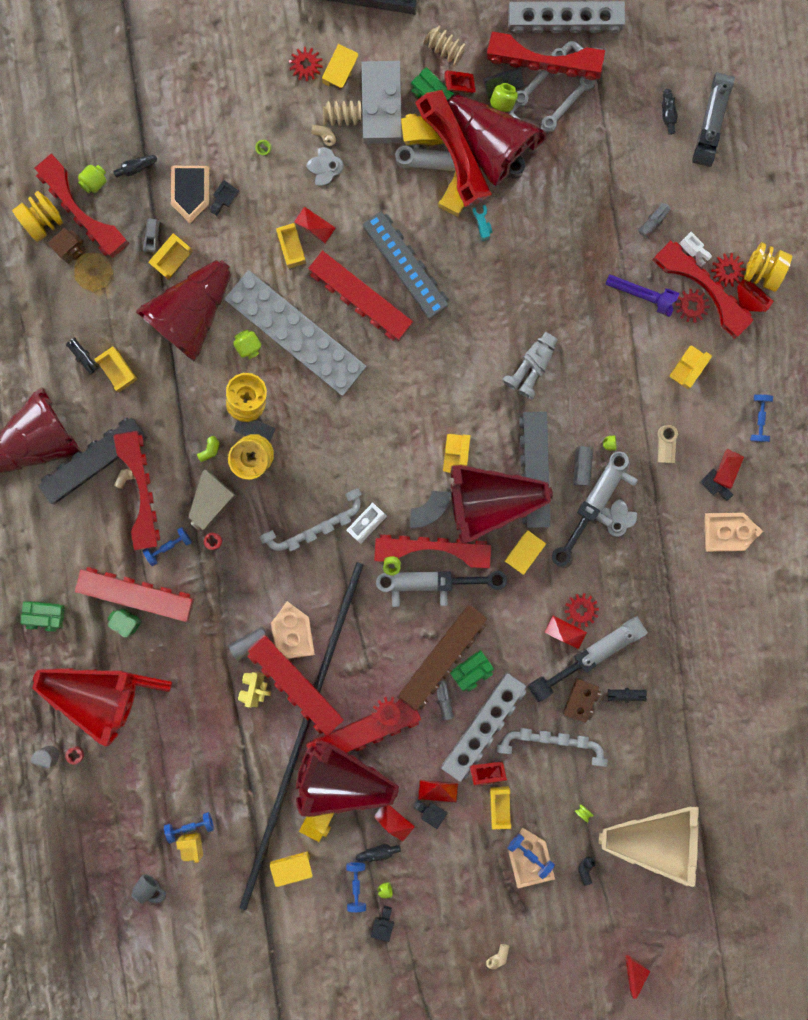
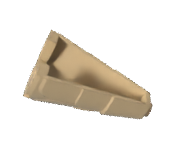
(658, 843)

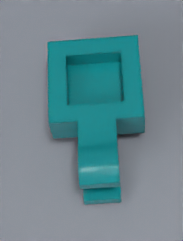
(484, 228)

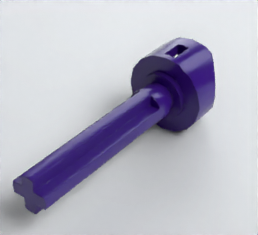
(663, 301)

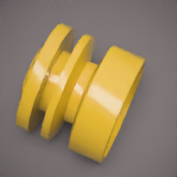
(37, 216)
(768, 267)
(246, 387)
(240, 456)

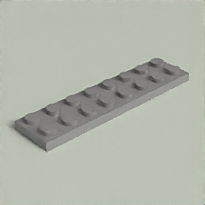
(295, 333)

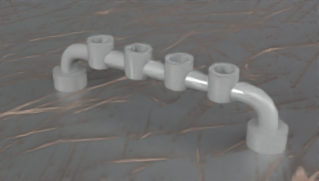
(310, 534)
(562, 739)

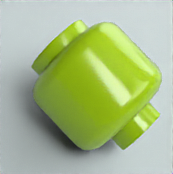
(504, 97)
(92, 178)
(247, 344)

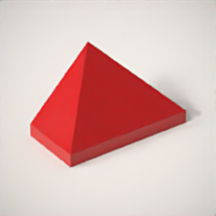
(459, 81)
(314, 225)
(753, 297)
(728, 468)
(565, 632)
(488, 773)
(438, 791)
(394, 822)
(636, 975)

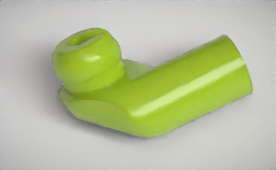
(211, 450)

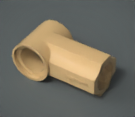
(667, 447)

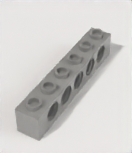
(614, 11)
(451, 763)

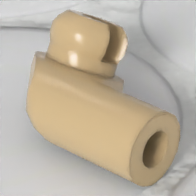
(326, 134)
(124, 475)
(499, 959)

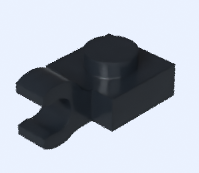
(225, 196)
(713, 487)
(431, 814)
(383, 926)

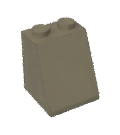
(210, 501)

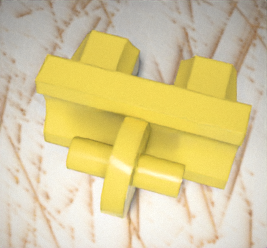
(256, 690)

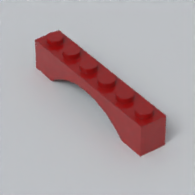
(507, 50)
(438, 114)
(56, 176)
(731, 315)
(129, 450)
(473, 555)

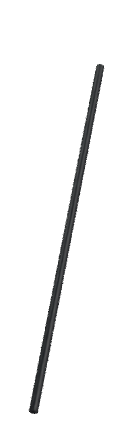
(300, 739)

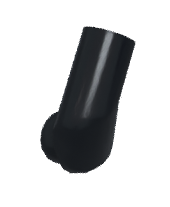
(584, 869)

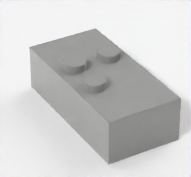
(381, 102)

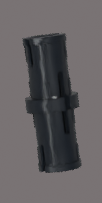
(82, 356)
(627, 695)

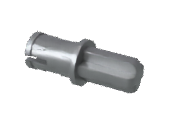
(654, 220)
(444, 701)

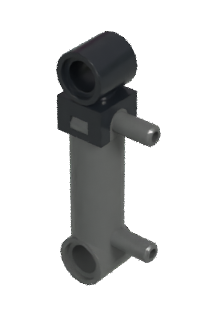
(713, 119)

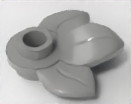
(322, 166)
(621, 516)

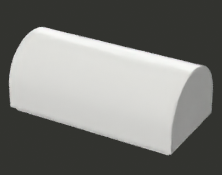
(366, 523)

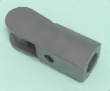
(151, 233)

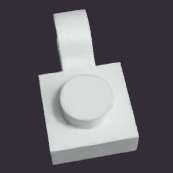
(693, 246)

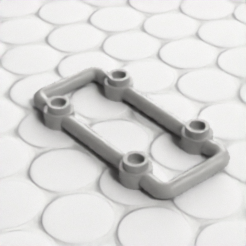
(549, 122)

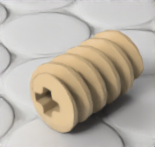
(445, 45)
(342, 113)

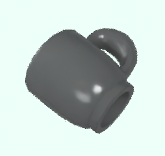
(146, 888)

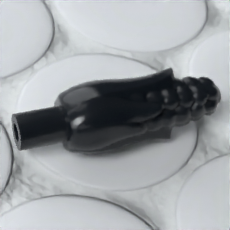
(669, 111)
(134, 166)
(378, 853)

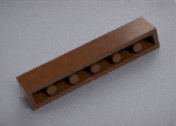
(442, 657)

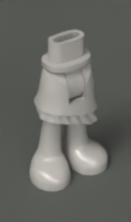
(537, 358)

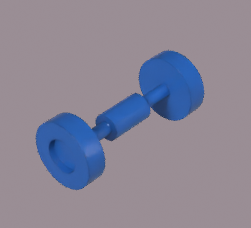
(761, 418)
(167, 546)
(170, 833)
(545, 869)
(356, 906)

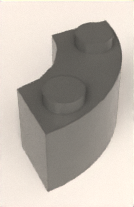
(431, 510)

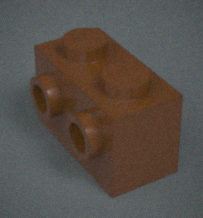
(67, 245)
(581, 700)

